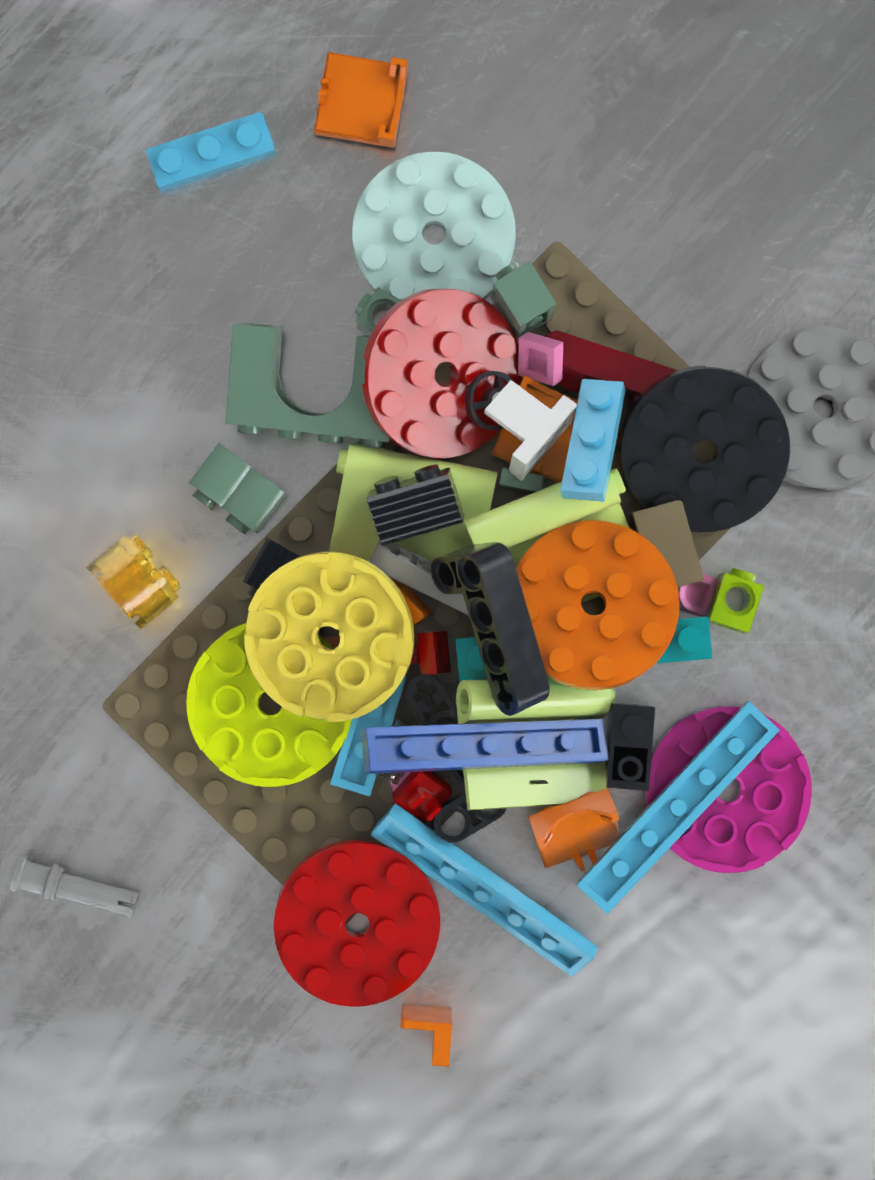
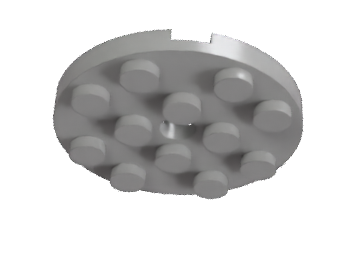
(831, 366)

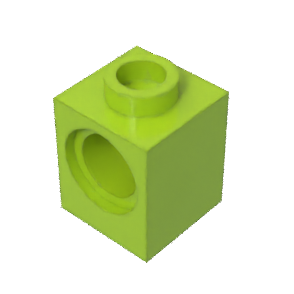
(722, 615)

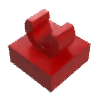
(432, 653)
(422, 794)

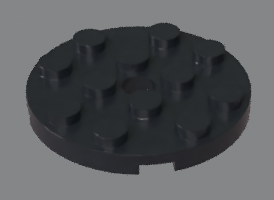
(696, 407)

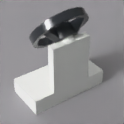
(521, 416)

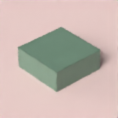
(529, 485)

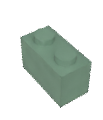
(522, 298)

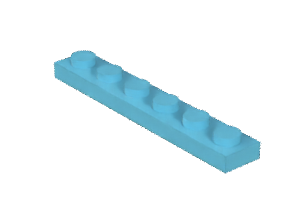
(677, 807)
(484, 890)

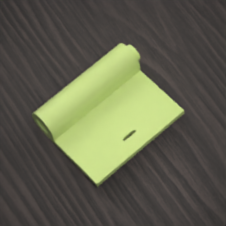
(363, 466)
(533, 516)
(511, 785)

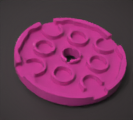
(761, 817)

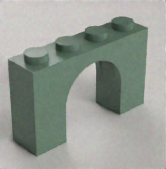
(260, 402)

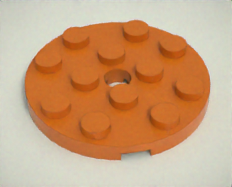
(637, 595)

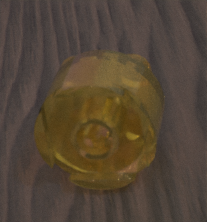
(134, 580)

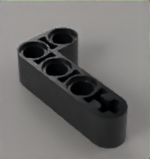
(499, 622)
(474, 819)

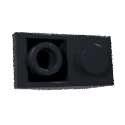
(629, 746)

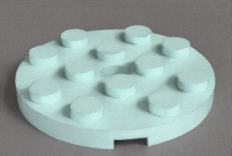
(425, 192)

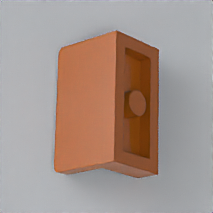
(432, 1019)

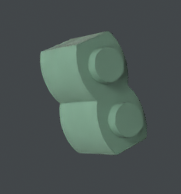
(237, 489)

